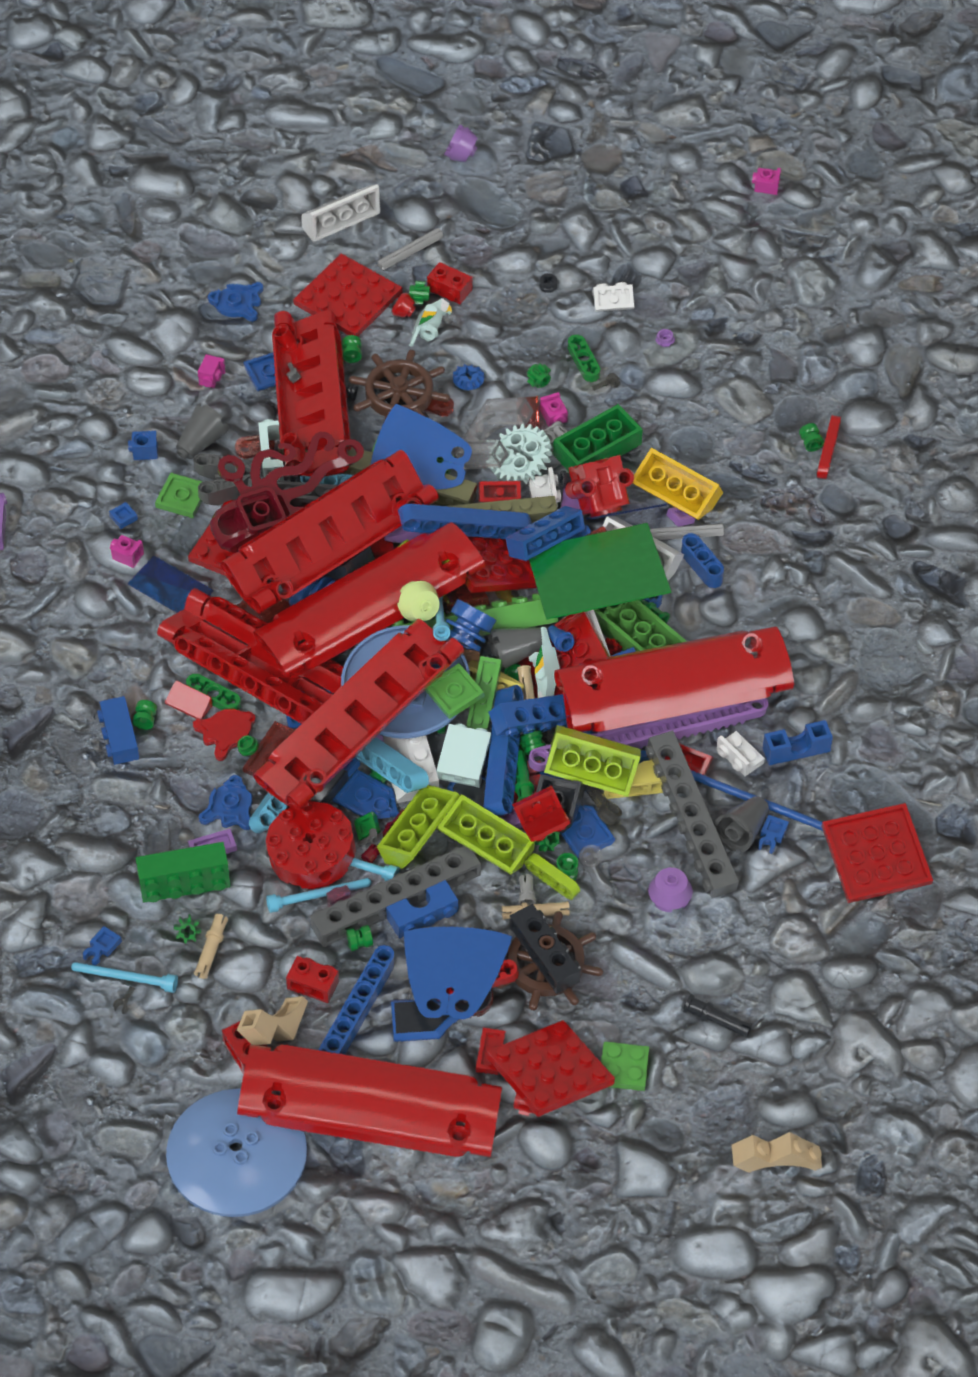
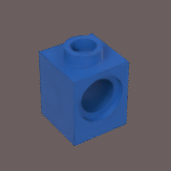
(143, 445)

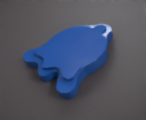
(237, 300)
(229, 804)

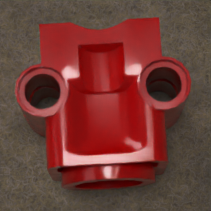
(600, 486)

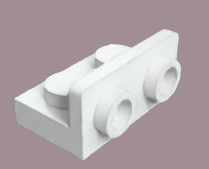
(613, 297)
(545, 486)
(739, 753)

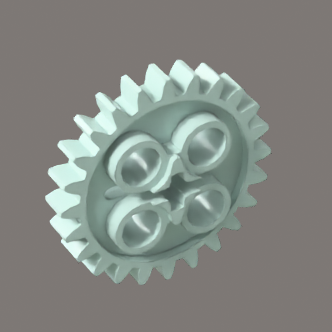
(523, 442)

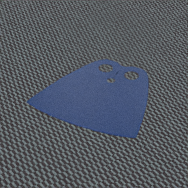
(423, 443)
(455, 959)

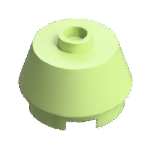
(418, 601)

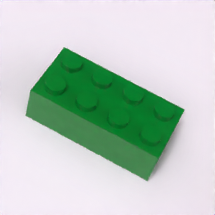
(599, 438)
(183, 872)

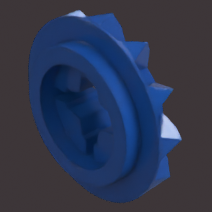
(463, 382)

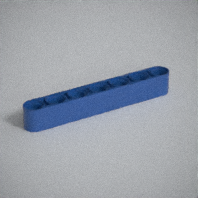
(471, 521)
(502, 761)
(359, 1003)

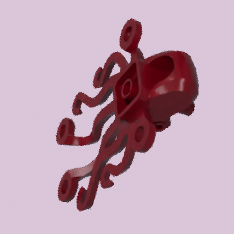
(264, 502)

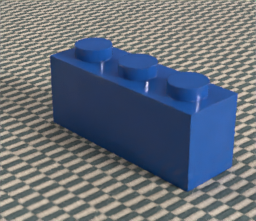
(118, 730)

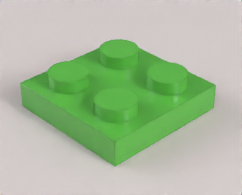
(179, 496)
(454, 691)
(626, 1064)

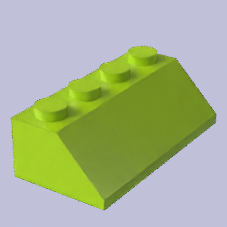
(592, 760)
(416, 825)
(487, 835)

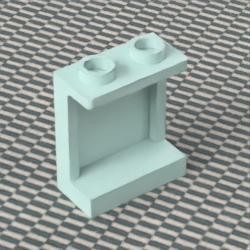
(269, 431)
(463, 755)

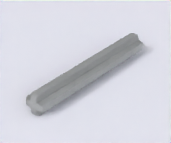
(410, 249)
(678, 532)

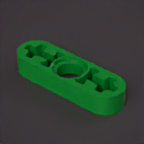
(584, 350)
(209, 685)

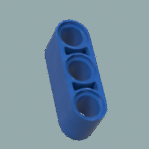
(702, 560)

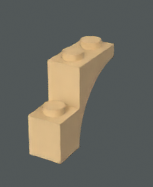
(261, 1027)
(785, 1150)

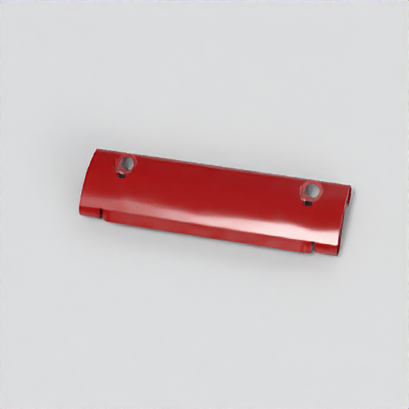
(319, 397)
(326, 532)
(366, 599)
(675, 680)
(356, 714)
(369, 1100)

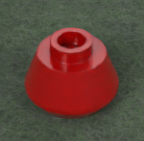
(403, 306)

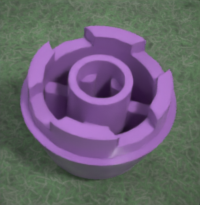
(462, 144)
(670, 889)

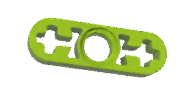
(552, 876)

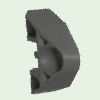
(218, 490)

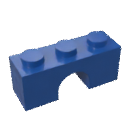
(812, 741)
(441, 904)

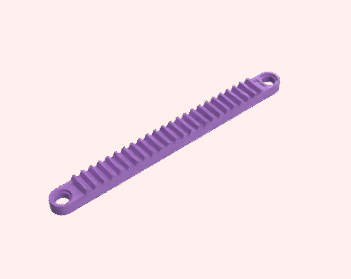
(682, 725)

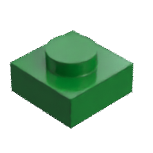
(366, 823)

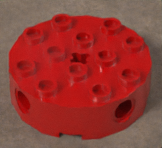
(311, 845)

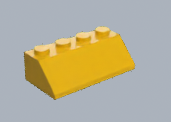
(677, 484)

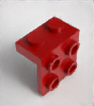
(541, 814)

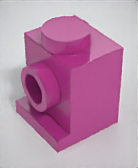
(766, 180)
(211, 370)
(553, 409)
(126, 550)

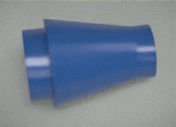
(561, 639)

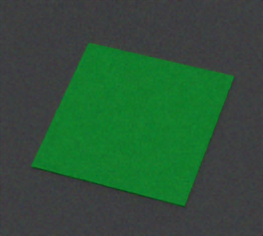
(599, 571)

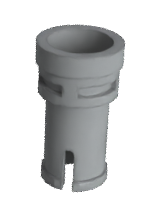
(526, 890)

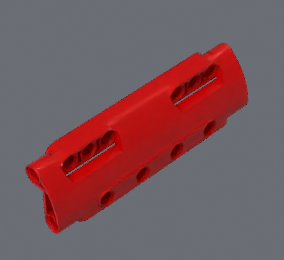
(243, 665)

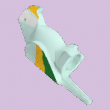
(430, 320)
(545, 664)

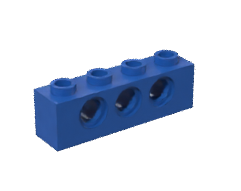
(545, 533)
(528, 715)

